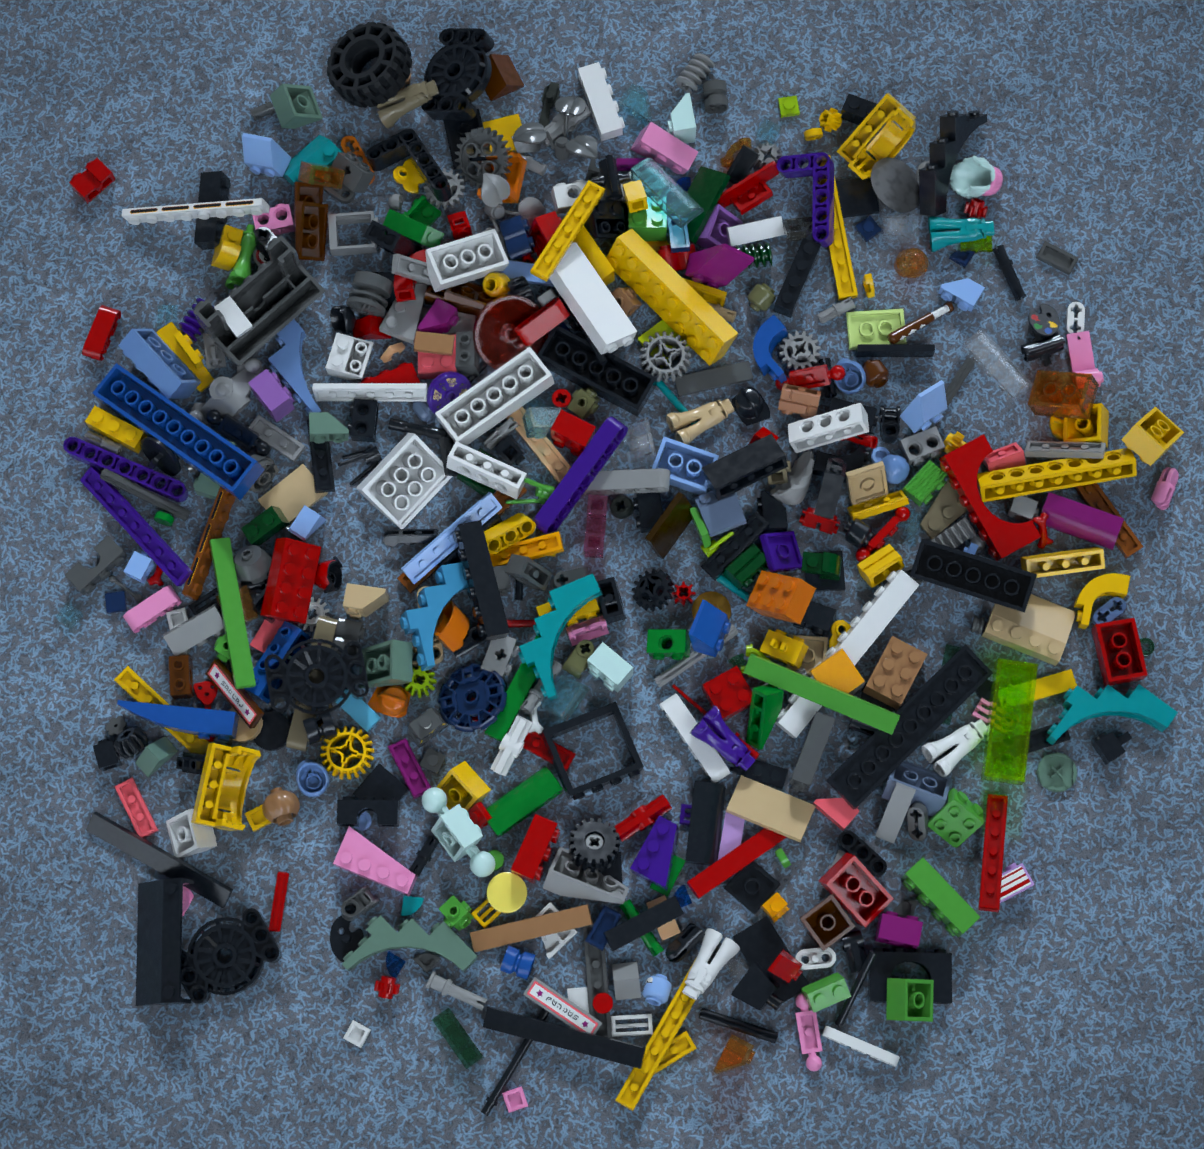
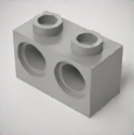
(918, 442)

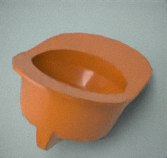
(390, 701)

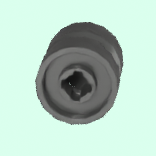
(715, 96)

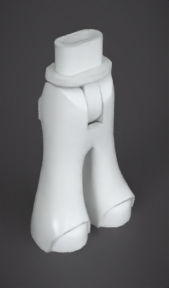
(964, 739)
(702, 973)

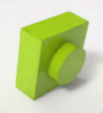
(788, 106)

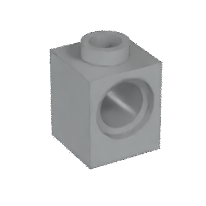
(1023, 509)

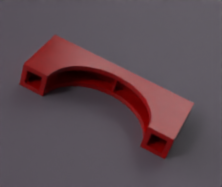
(999, 535)

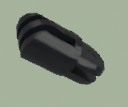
(684, 943)

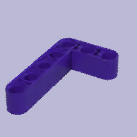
(819, 191)

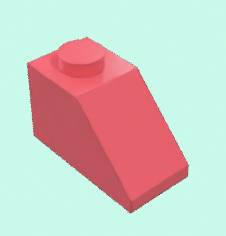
(837, 811)

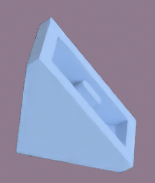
(306, 523)

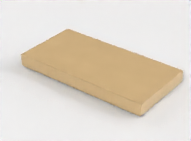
(770, 808)

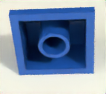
(709, 629)

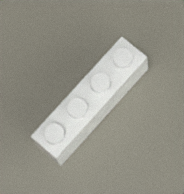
(600, 102)

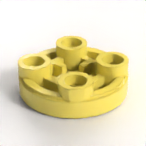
(507, 892)

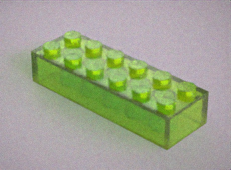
(1009, 721)

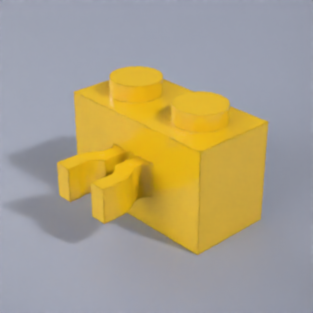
(783, 648)

